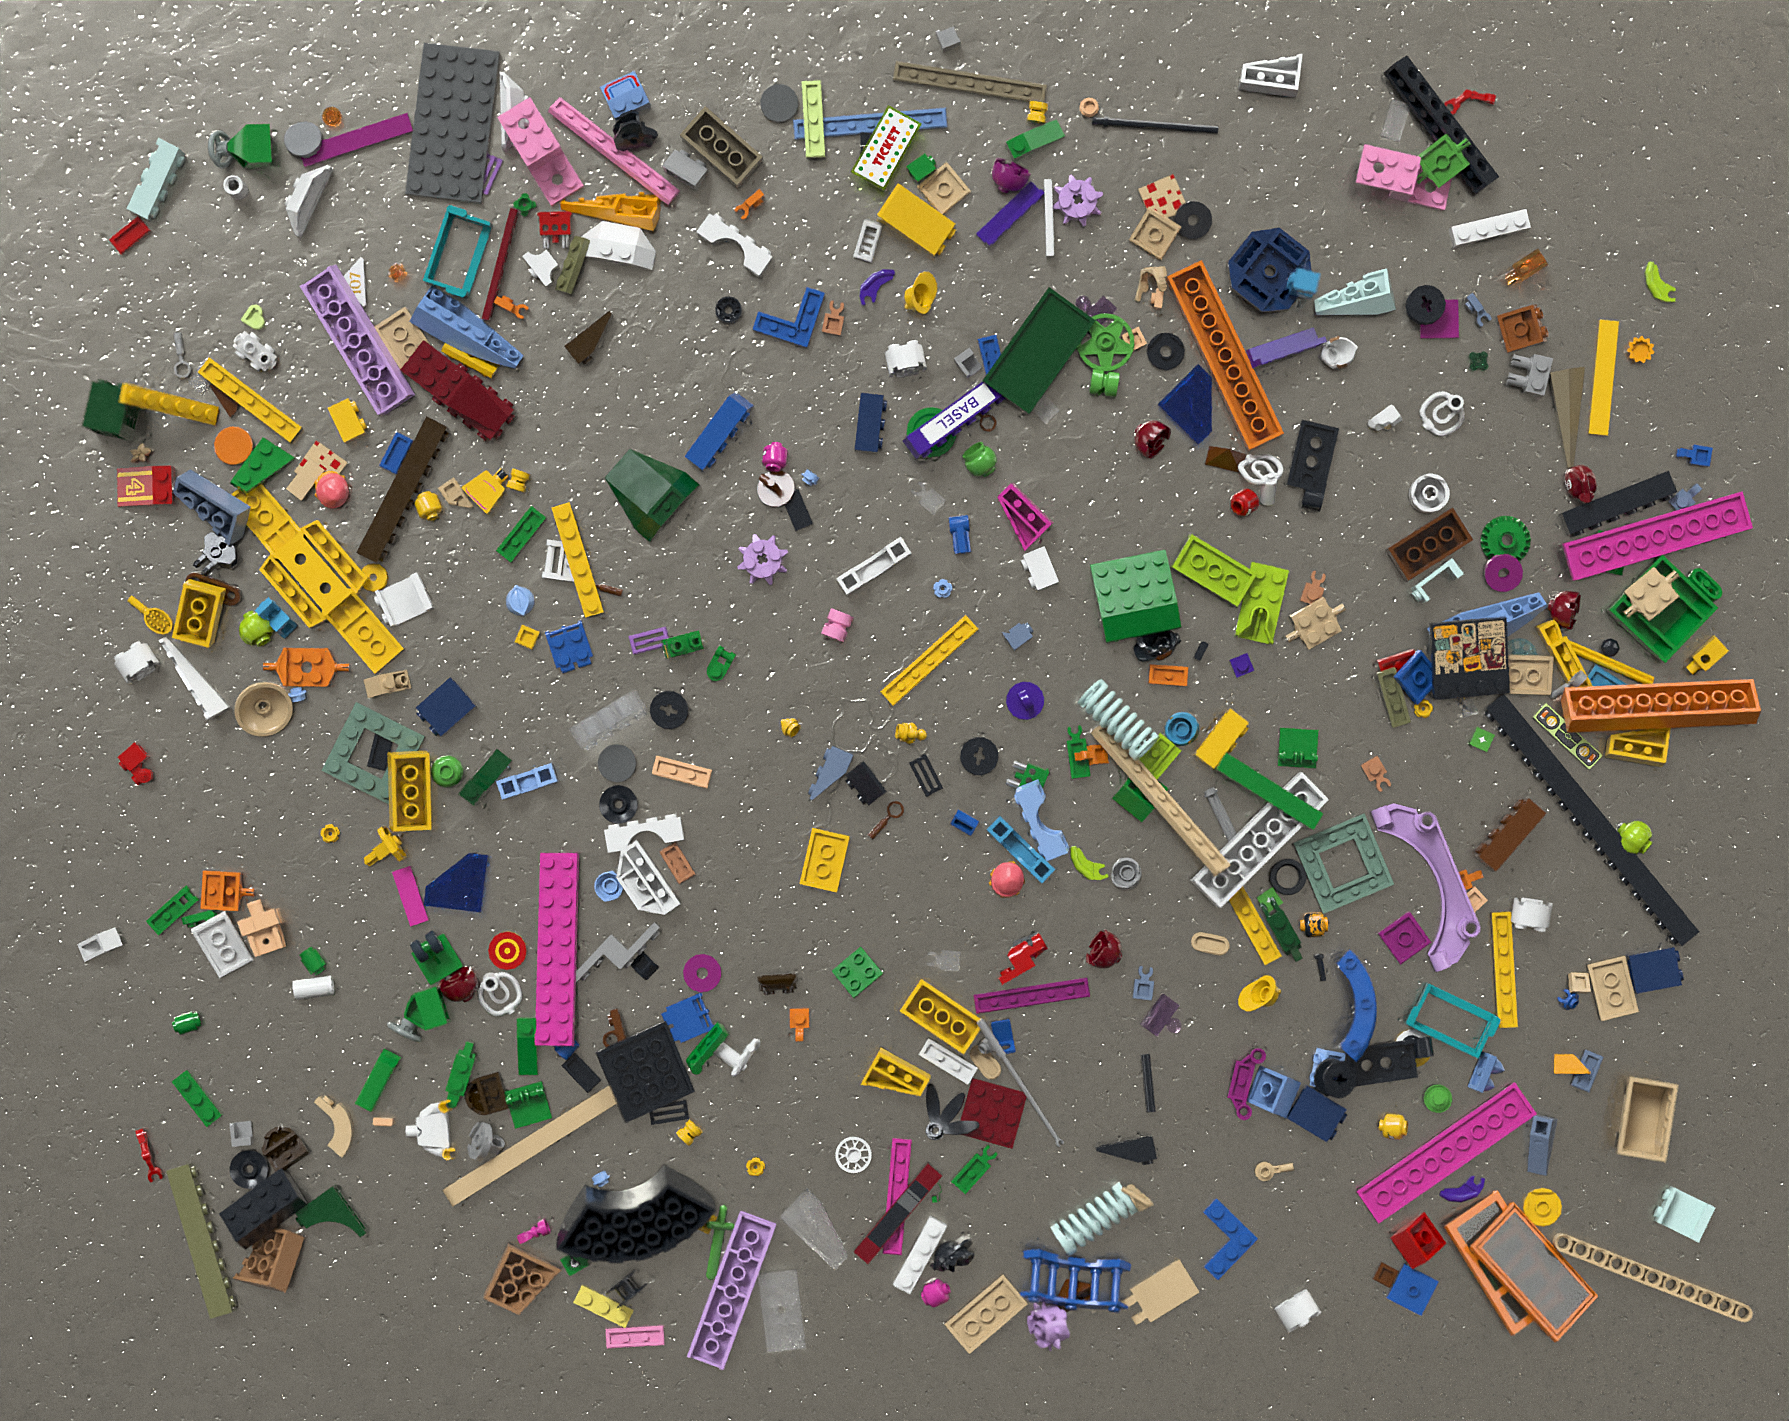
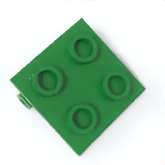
(1298, 748)
(857, 972)
(528, 1104)

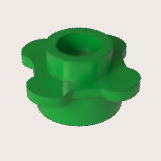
(524, 209)

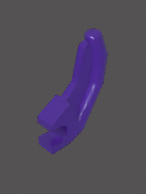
(873, 282)
(1465, 1192)

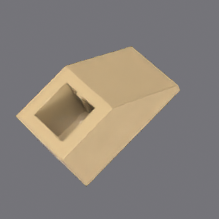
(387, 683)

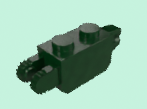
(1282, 930)

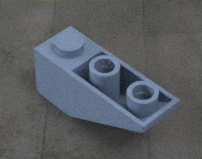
(835, 767)
(1541, 1144)

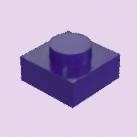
(1241, 665)

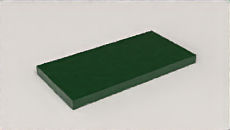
(1038, 350)

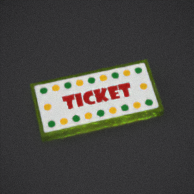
(886, 148)

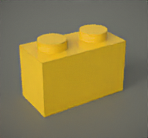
(347, 421)

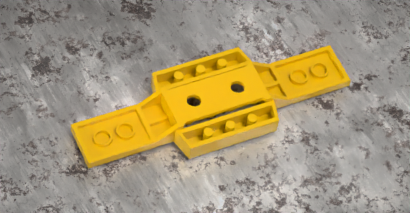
(339, 606)

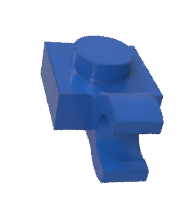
(1698, 455)

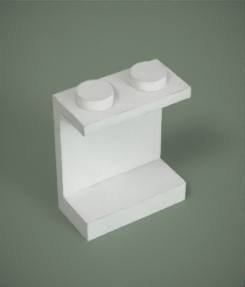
(403, 600)

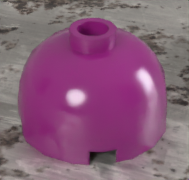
(1009, 176)

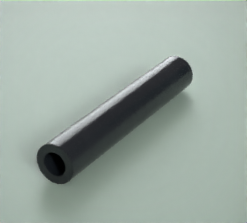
(1148, 1083)

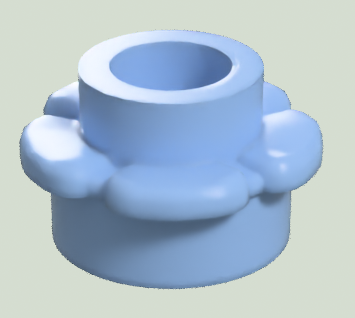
(810, 478)
(942, 583)
(297, 694)
(600, 1179)

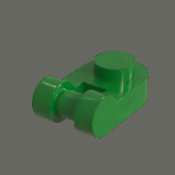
(716, 670)
(192, 920)

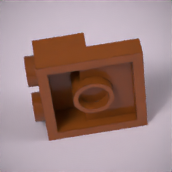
(1522, 328)

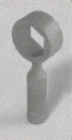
(180, 352)
(1575, 681)

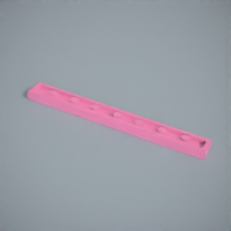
(605, 144)

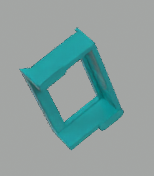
(451, 213)
(1490, 1029)

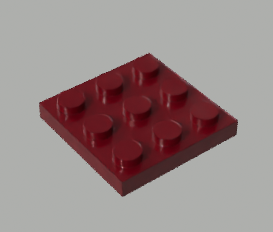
(996, 1110)

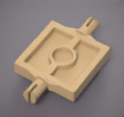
(1651, 594)
(1315, 623)

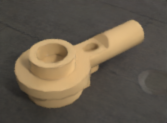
(1265, 1171)

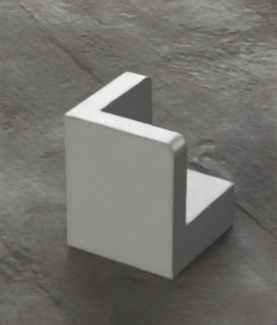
(948, 39)
(967, 363)
(241, 1133)

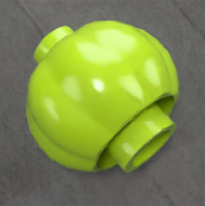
(255, 629)
(1635, 837)

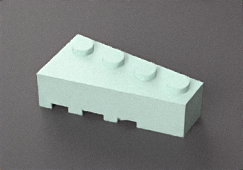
(156, 180)

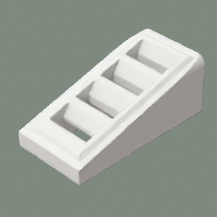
(873, 224)

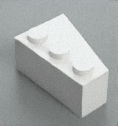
(1272, 76)

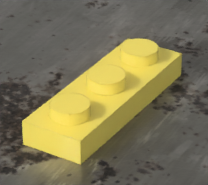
(603, 1306)

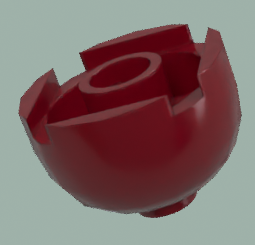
(1150, 437)
(1564, 608)
(1105, 950)
(460, 985)

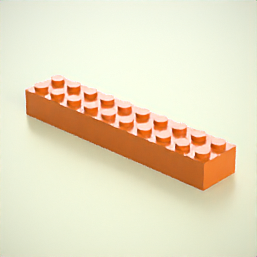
(1224, 355)
(1660, 705)

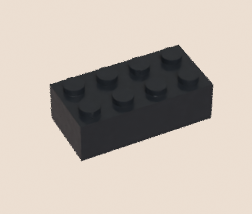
(263, 1208)

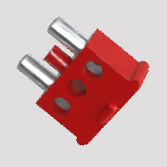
(552, 219)

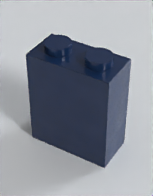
(445, 707)
(1655, 970)
(1317, 1113)

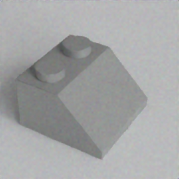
(685, 169)

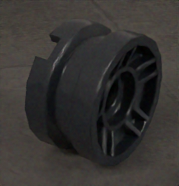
(727, 302)

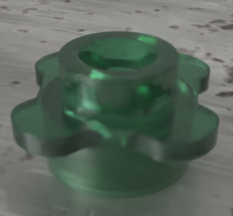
(1483, 360)

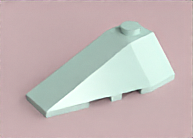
(1366, 297)

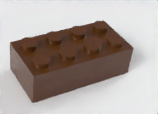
(1429, 544)
(1510, 834)

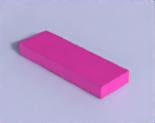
(410, 896)

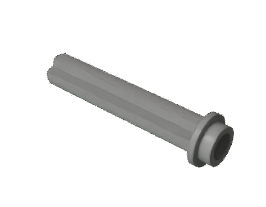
(1220, 813)

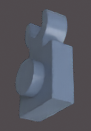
(1143, 987)

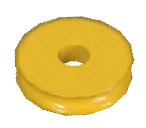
(382, 577)

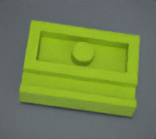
(1160, 756)

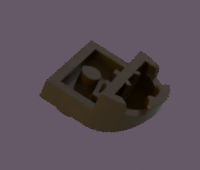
(486, 1094)
(283, 1148)

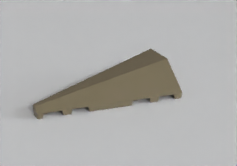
(1567, 396)

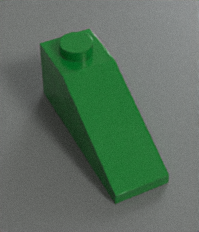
(1034, 140)
(526, 1046)

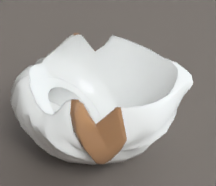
(1338, 352)

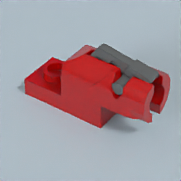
(1021, 956)

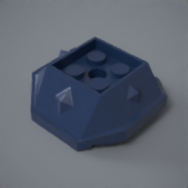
(1262, 250)

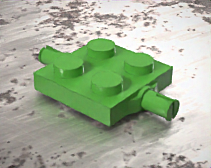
(1442, 160)

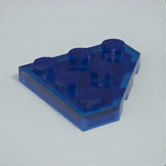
(1191, 404)
(460, 885)

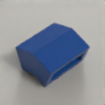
(961, 816)

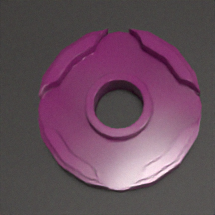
(1505, 583)
(690, 973)

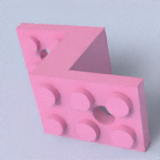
(540, 151)
(1400, 177)

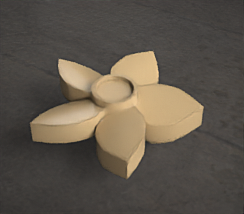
(140, 453)

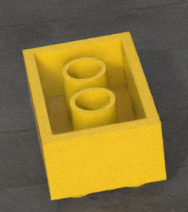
(198, 613)
(1221, 739)

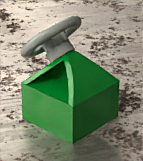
(248, 147)
(425, 1010)

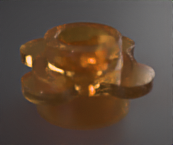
(396, 271)

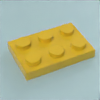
(824, 860)

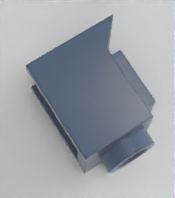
(1018, 635)

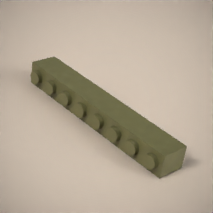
(201, 1241)

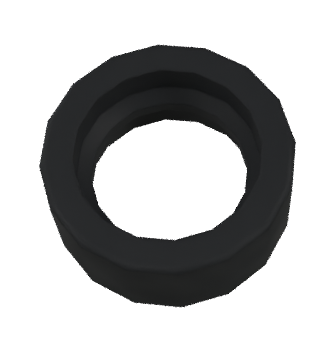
(1273, 876)

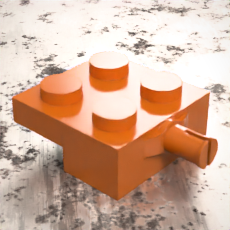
(223, 890)

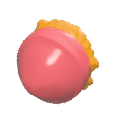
(331, 489)
(1007, 879)

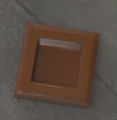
(1385, 1274)

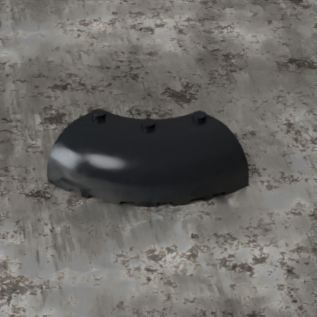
(635, 1220)

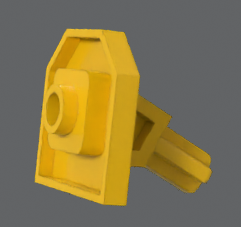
(390, 845)

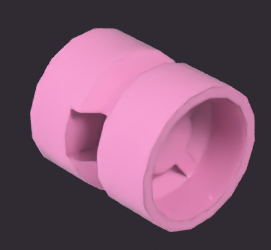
(837, 625)

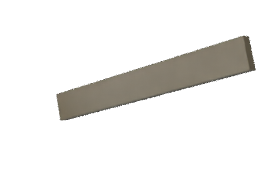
(969, 82)

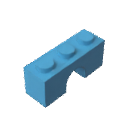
(1303, 283)

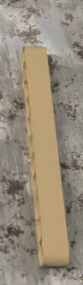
(529, 1146)
(1659, 1283)

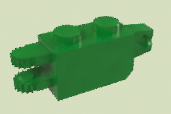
(460, 1074)

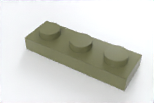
(572, 264)
(1393, 697)

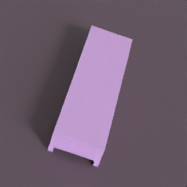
(357, 340)
(731, 1290)

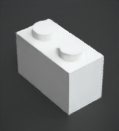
(1040, 569)

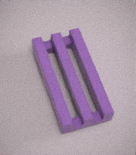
(499, 161)
(633, 645)

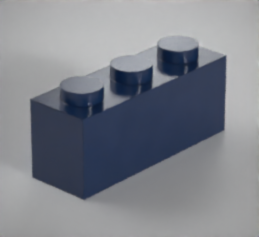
(870, 423)

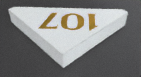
(356, 280)

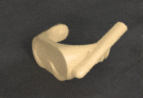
(1159, 274)
(1140, 1200)

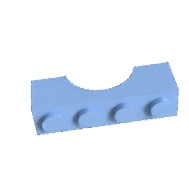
(1051, 842)

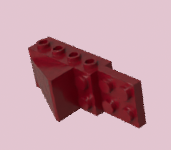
(459, 391)

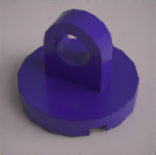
(1025, 700)

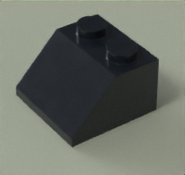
(865, 783)

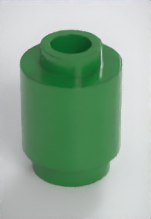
(312, 961)
(186, 1023)

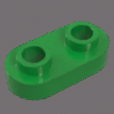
(1705, 584)

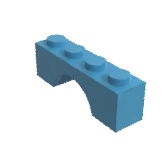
(1020, 849)

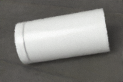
(230, 182)
(313, 987)

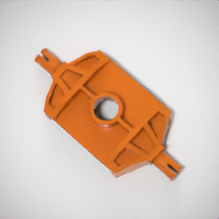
(290, 667)

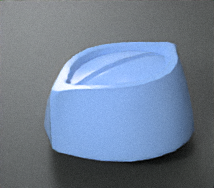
(520, 601)
(608, 886)

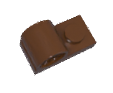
(615, 1020)

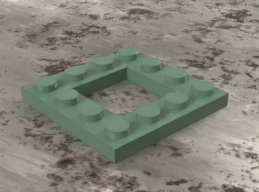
(359, 719)
(1378, 873)

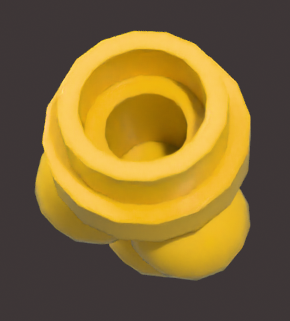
(908, 733)

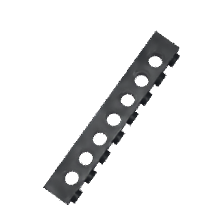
(1439, 120)

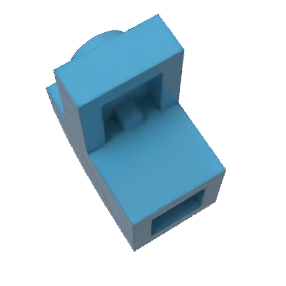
(278, 618)

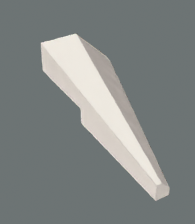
(202, 691)

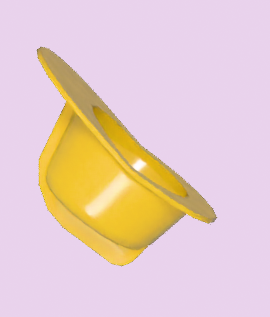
(921, 293)
(1259, 994)

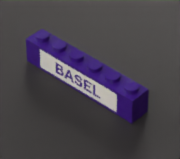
(951, 420)

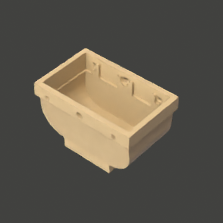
(1646, 1119)

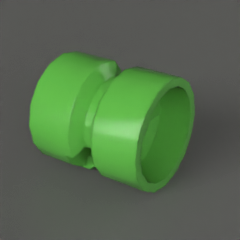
(1104, 383)

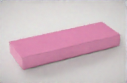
(635, 1336)

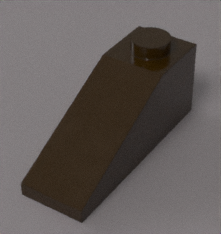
(587, 342)

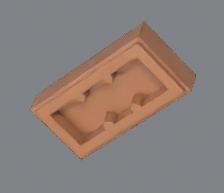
(677, 862)

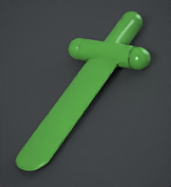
(719, 1229)

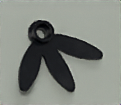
(943, 1121)

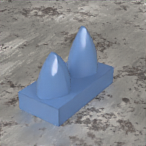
(1486, 1065)

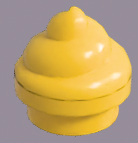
(790, 727)

